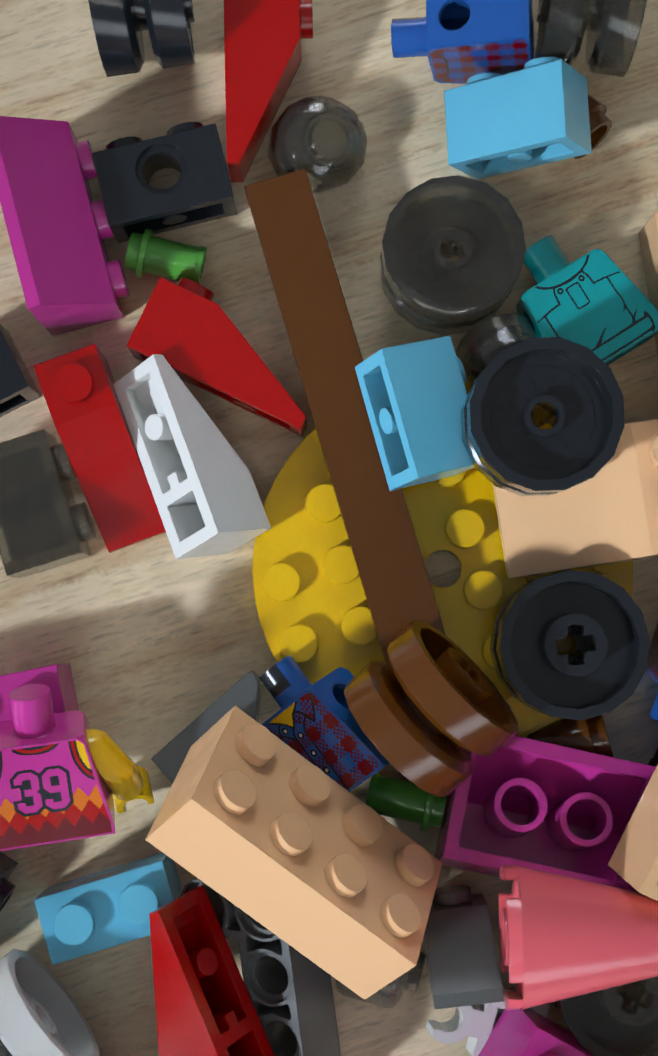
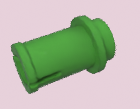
(164, 257)
(405, 801)

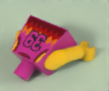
(60, 774)

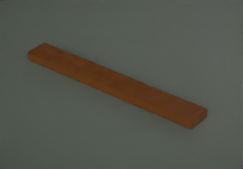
(326, 361)

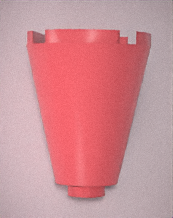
(572, 937)

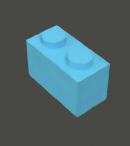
(518, 119)
(415, 410)
(105, 906)

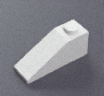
(190, 466)

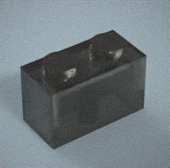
(37, 507)

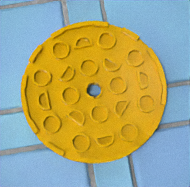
(313, 592)

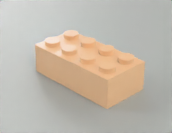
(298, 854)

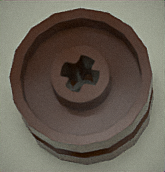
(430, 709)

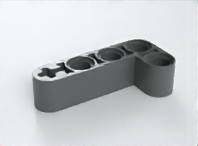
(284, 986)

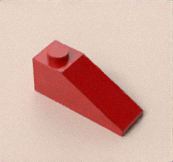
(260, 65)
(211, 352)
(100, 446)
(198, 985)

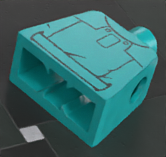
(586, 302)

